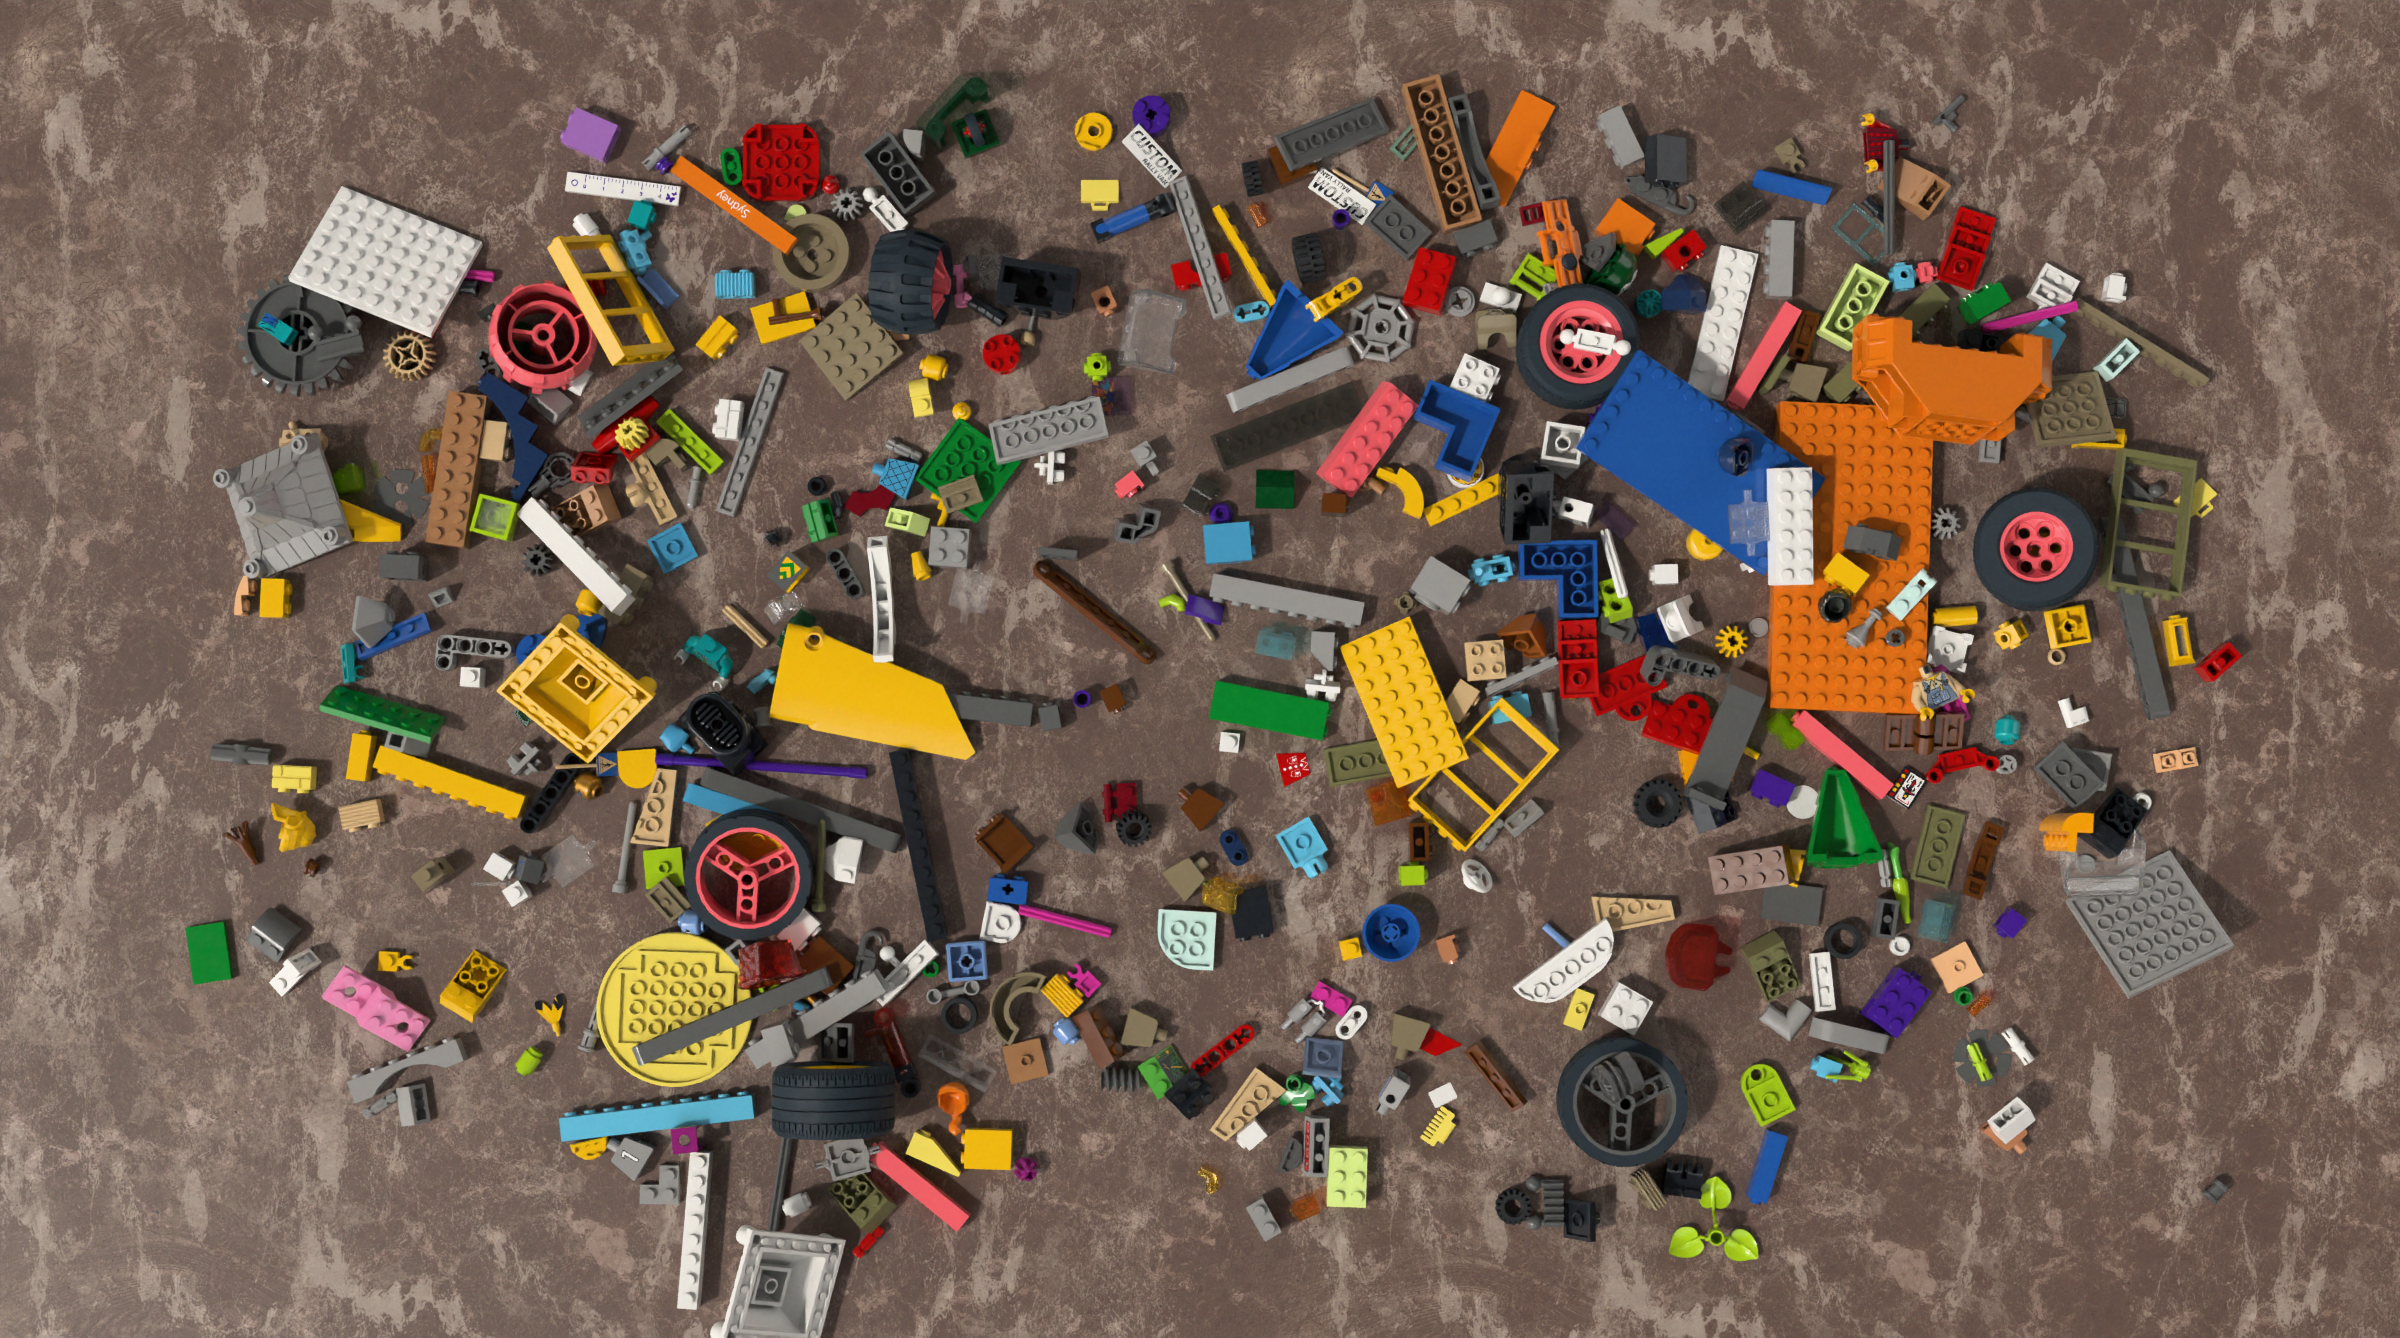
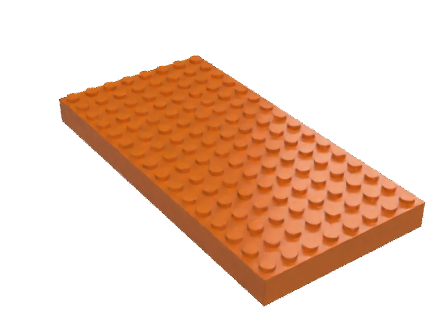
(1872, 482)

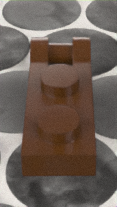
(1803, 336)

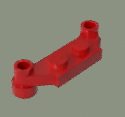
(1960, 760)

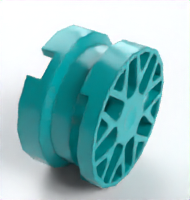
(1648, 304)

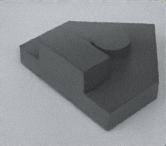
(1599, 251)
(1620, 630)

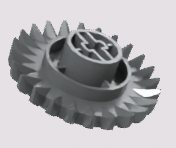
(298, 363)

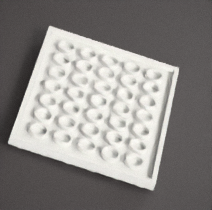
(385, 261)

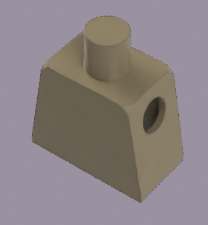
(1804, 381)
(432, 875)
(1186, 876)
(1142, 1029)
(1407, 1034)

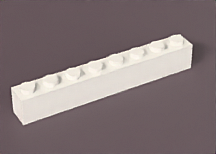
(576, 556)
(695, 1230)

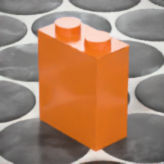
(1628, 225)

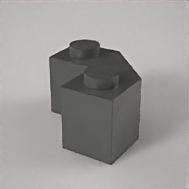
(1145, 522)
(1873, 542)

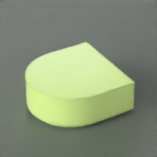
(793, 211)

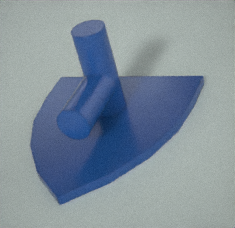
(593, 629)

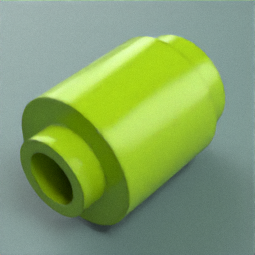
(529, 1061)

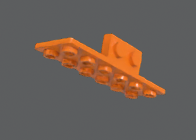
(1517, 142)

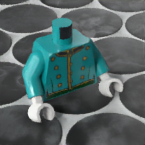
(709, 653)

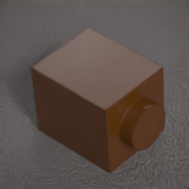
(1113, 699)

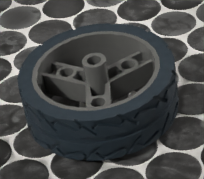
(1618, 1150)

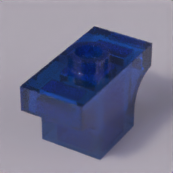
(1649, 631)

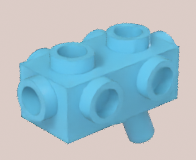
(634, 248)
(1485, 571)

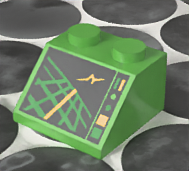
(1162, 1070)

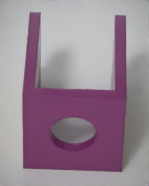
(689, 1131)

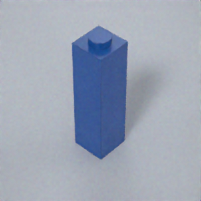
(1766, 1167)

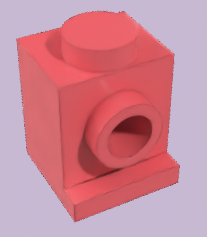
(1128, 485)

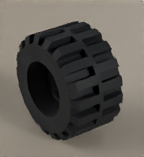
(1309, 258)

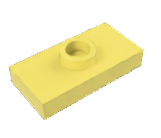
(1578, 1009)

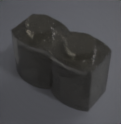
(1200, 495)

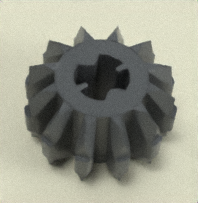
(533, 555)

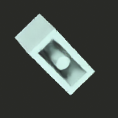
(2116, 359)

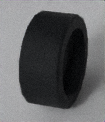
(1828, 940)
(945, 1019)

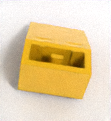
(472, 986)

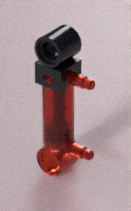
(897, 1051)

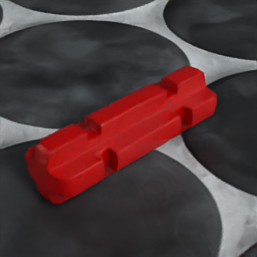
(868, 1242)

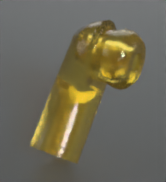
(427, 437)

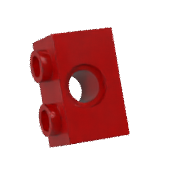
(1672, 254)
(2217, 662)

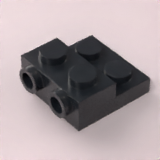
(1191, 1094)

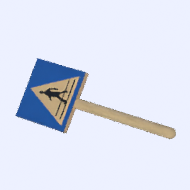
(1376, 193)
(605, 762)

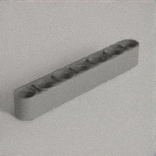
(1290, 380)

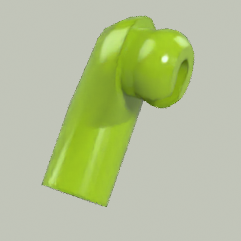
(1174, 600)

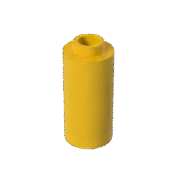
(1955, 616)

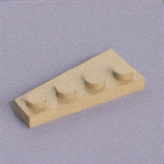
(657, 814)
(1630, 912)
(1248, 1102)

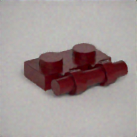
(1126, 799)

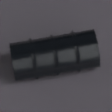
(988, 310)

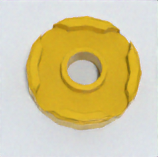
(1090, 142)

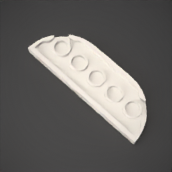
(1569, 966)

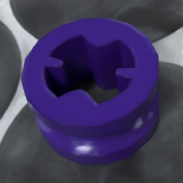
(664, 165)

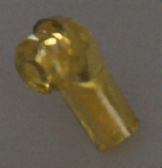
(1210, 1180)

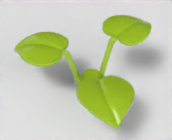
(1738, 1247)

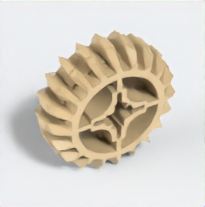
(413, 349)

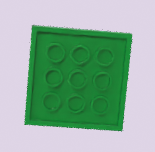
(965, 454)

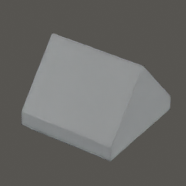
(441, 596)

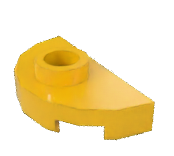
(591, 1148)

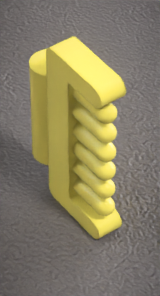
(1444, 1129)

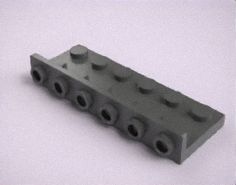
(628, 394)

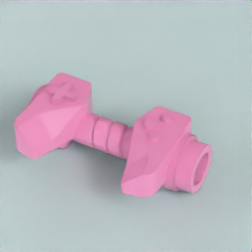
(962, 297)

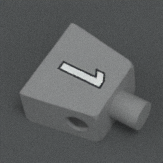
(631, 1155)

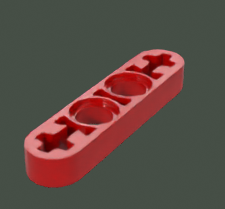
(1224, 1053)

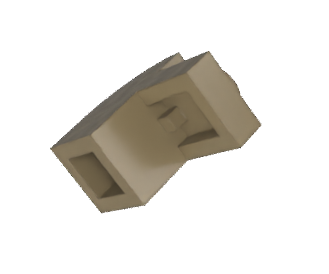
(664, 450)

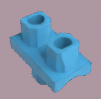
(1331, 1087)

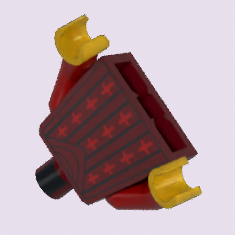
(1873, 142)

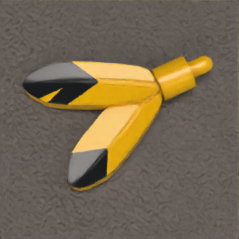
(553, 1016)

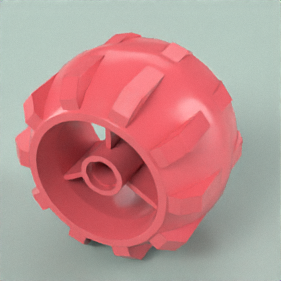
(544, 299)

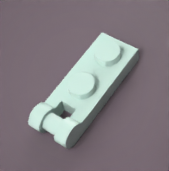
(1910, 595)

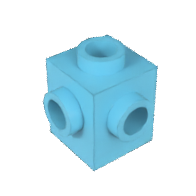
(1902, 283)

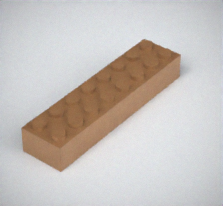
(1441, 154)
(458, 470)

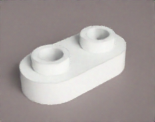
(1351, 1022)

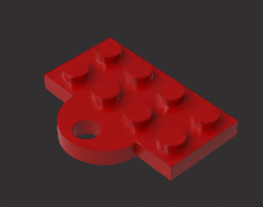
(1624, 688)
(1679, 724)

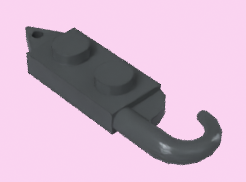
(1657, 196)
(866, 958)

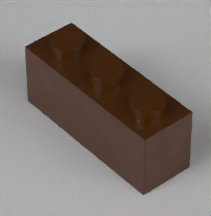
(1098, 1036)

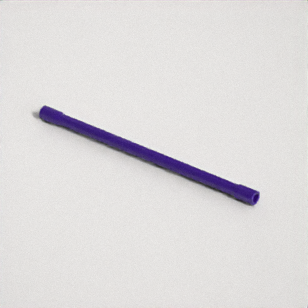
(851, 772)

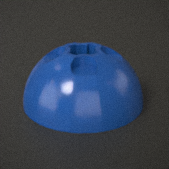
(1400, 942)

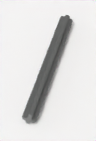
(1889, 196)
(779, 1186)

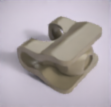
(1495, 321)

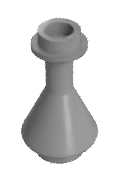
(1857, 636)

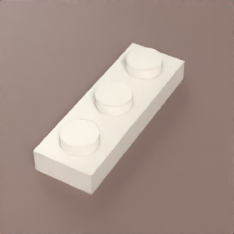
(1822, 981)

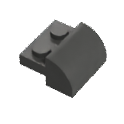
(273, 934)
(837, 1043)

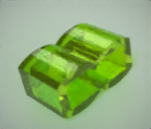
(1786, 735)

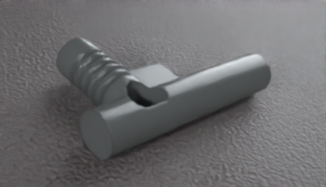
(1949, 114)

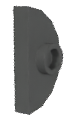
(1292, 1156)

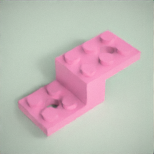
(376, 1008)

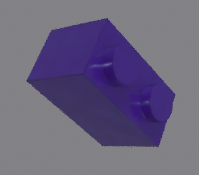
(1771, 788)

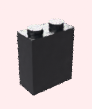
(1665, 161)
(1252, 914)

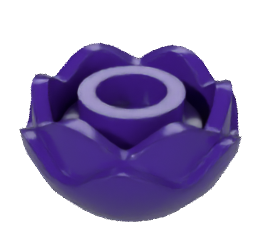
(1225, 509)

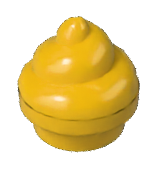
(962, 410)

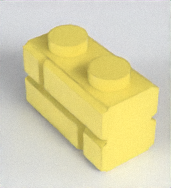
(294, 777)

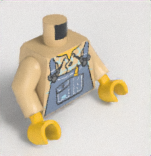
(1936, 690)

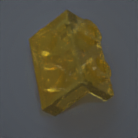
(1221, 895)

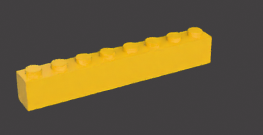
(450, 781)

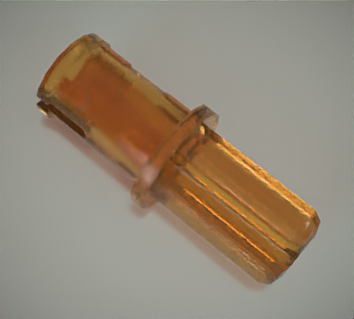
(428, 473)

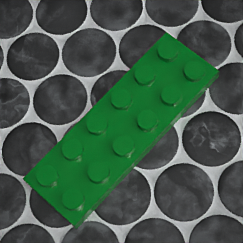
(382, 714)

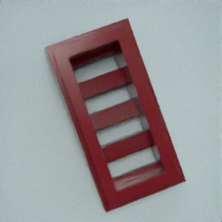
(1538, 206)

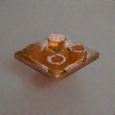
(1387, 803)

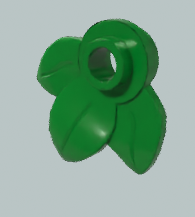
(1297, 1095)

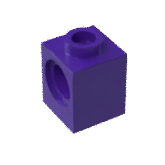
(2009, 923)

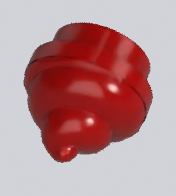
(830, 184)

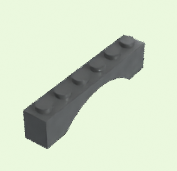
(1480, 176)

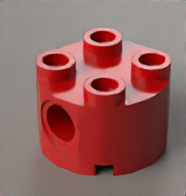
(1002, 354)

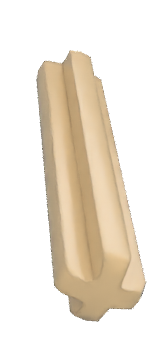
(745, 626)

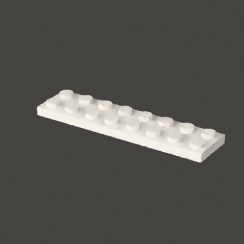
(1722, 322)

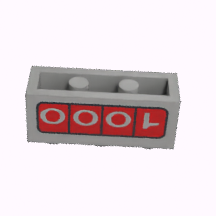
(1316, 1145)

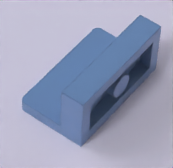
(659, 288)

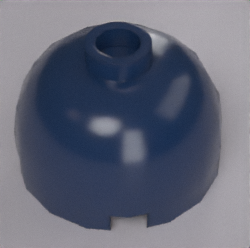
(1735, 456)

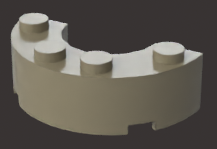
(1002, 1000)

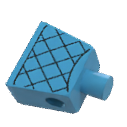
(897, 476)

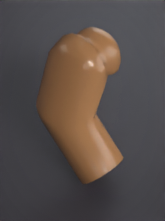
(1372, 483)

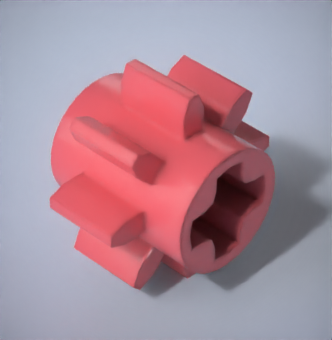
(1926, 272)

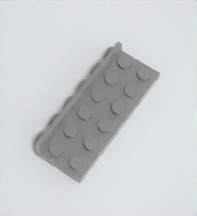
(1048, 430)

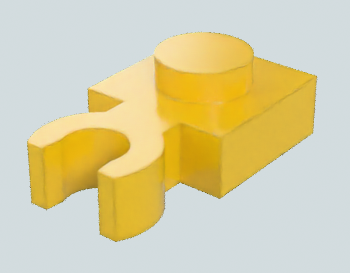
(391, 961)

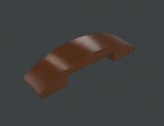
(1981, 860)

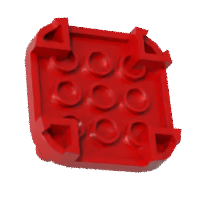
(781, 163)

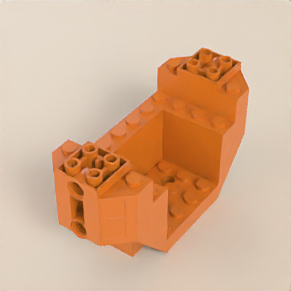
(1948, 390)

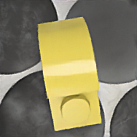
(921, 397)

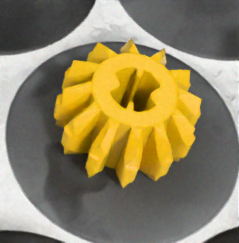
(1737, 638)

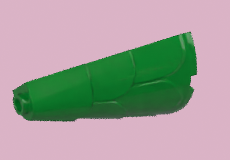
(1840, 827)

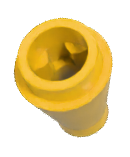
(921, 569)

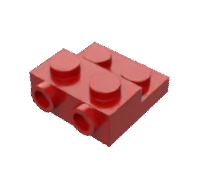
(593, 467)

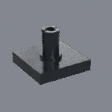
(1580, 1219)

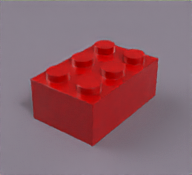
(1430, 281)

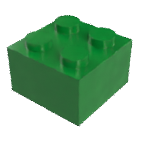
(1988, 300)

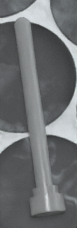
(621, 886)

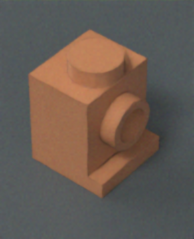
(1448, 949)

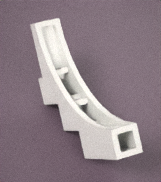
(882, 599)

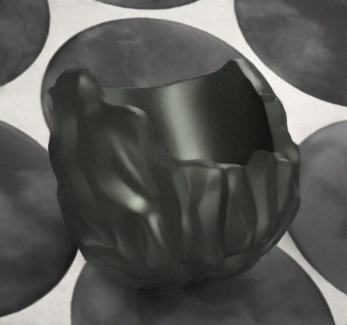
(1834, 605)

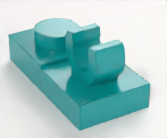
(348, 657)

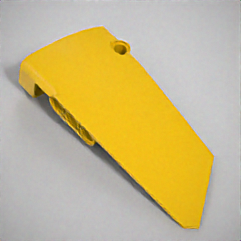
(852, 696)

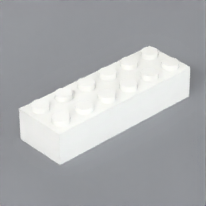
(1790, 526)

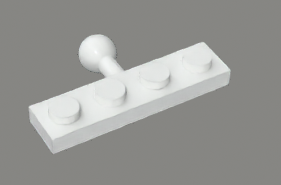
(905, 970)

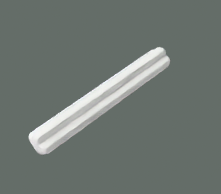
(1614, 563)

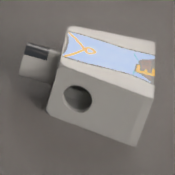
(1396, 1085)

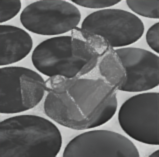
(2105, 878)

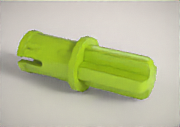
(1979, 1061)

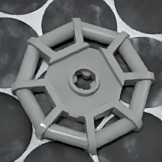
(1389, 321)

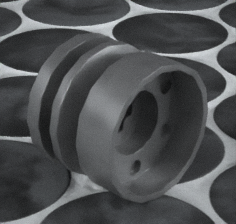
(1619, 1077)

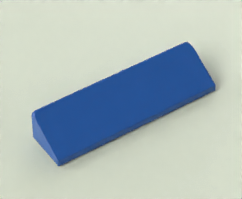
(1791, 187)

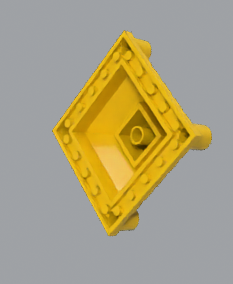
(576, 690)

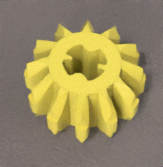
(631, 433)

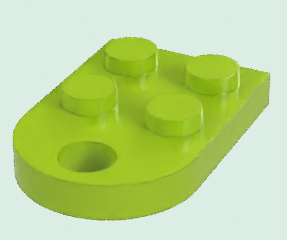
(1766, 1095)

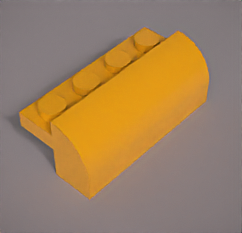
(2063, 829)

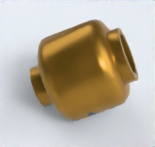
(588, 785)

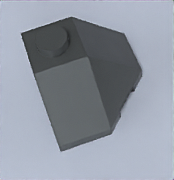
(1077, 831)

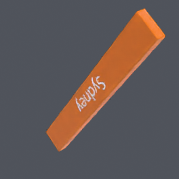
(734, 205)

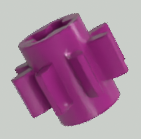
(1026, 1169)

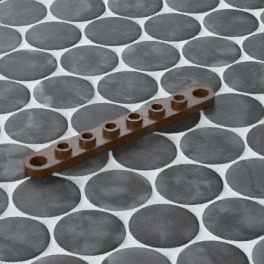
(1094, 612)

